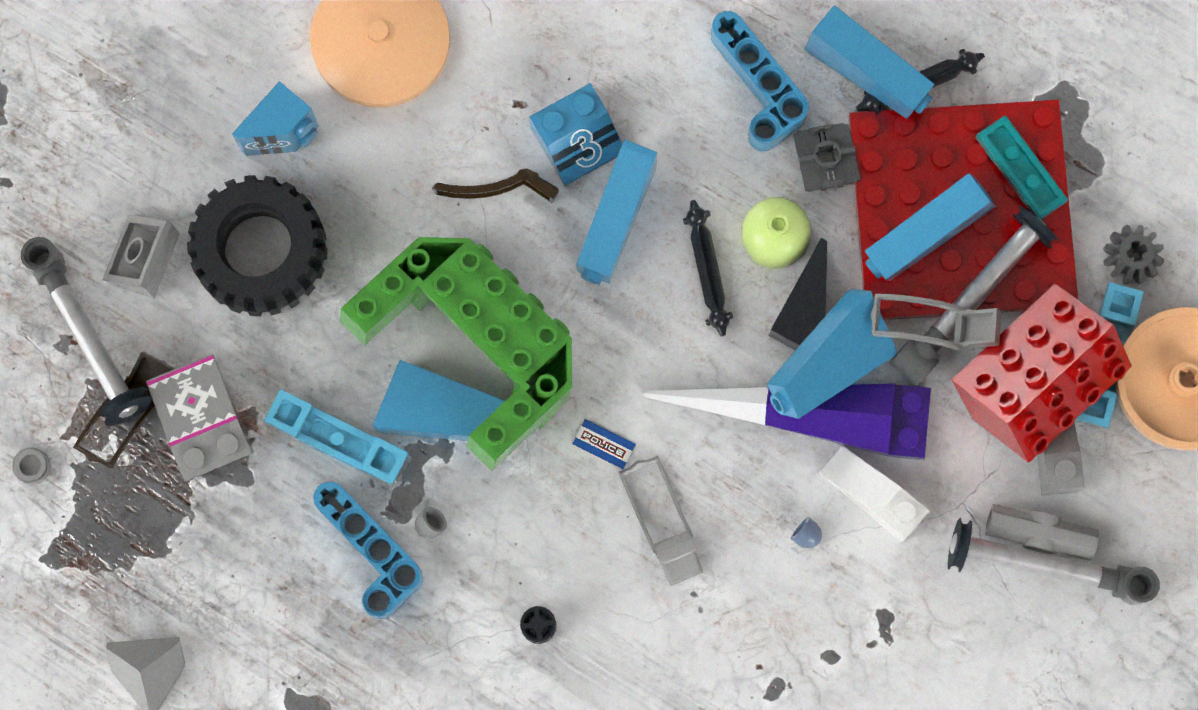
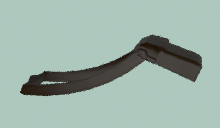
(524, 176)
(143, 370)

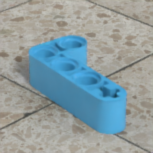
(752, 76)
(364, 543)

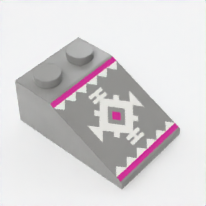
(199, 417)

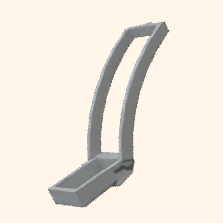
(972, 328)
(675, 553)

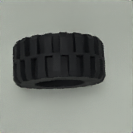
(225, 213)

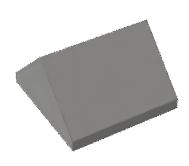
(142, 255)

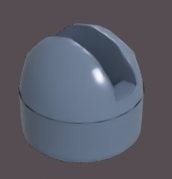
(807, 534)

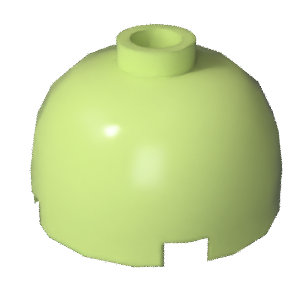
(776, 232)

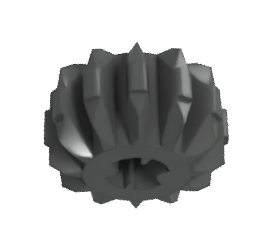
(1143, 245)

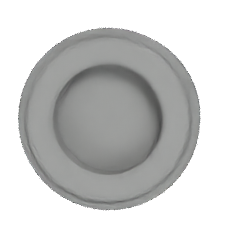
(31, 466)

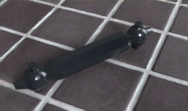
(936, 74)
(708, 268)

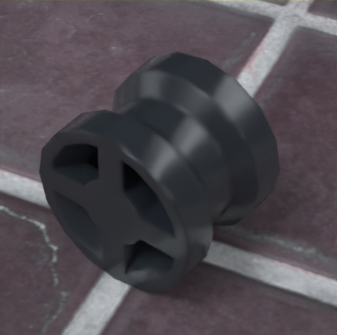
(537, 619)

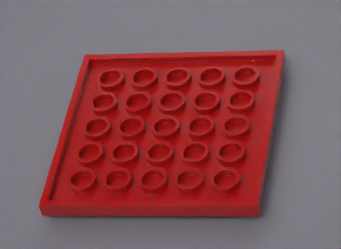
(919, 158)

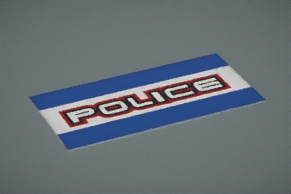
(604, 444)

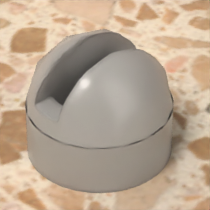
(430, 523)

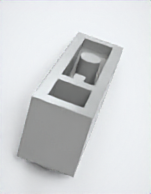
(1061, 465)

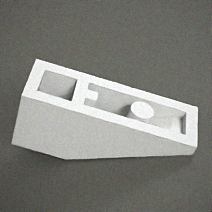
(874, 493)

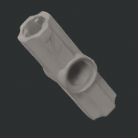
(1042, 532)

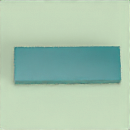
(1021, 168)

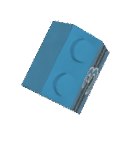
(277, 124)
(576, 134)

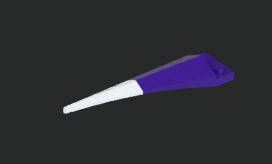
(863, 416)

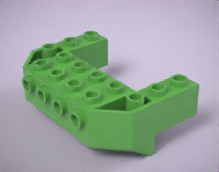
(492, 315)

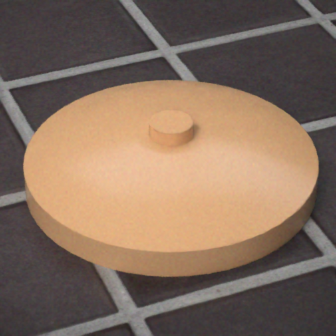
(380, 48)
(1162, 384)

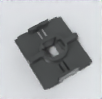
(830, 174)

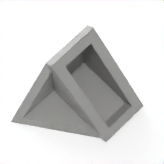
(147, 668)

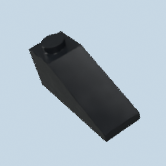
(806, 302)

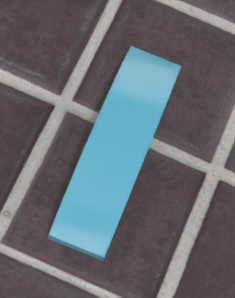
(1121, 309)
(335, 437)

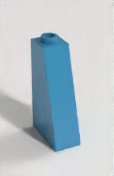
(868, 63)
(617, 212)
(929, 228)
(831, 356)
(431, 406)

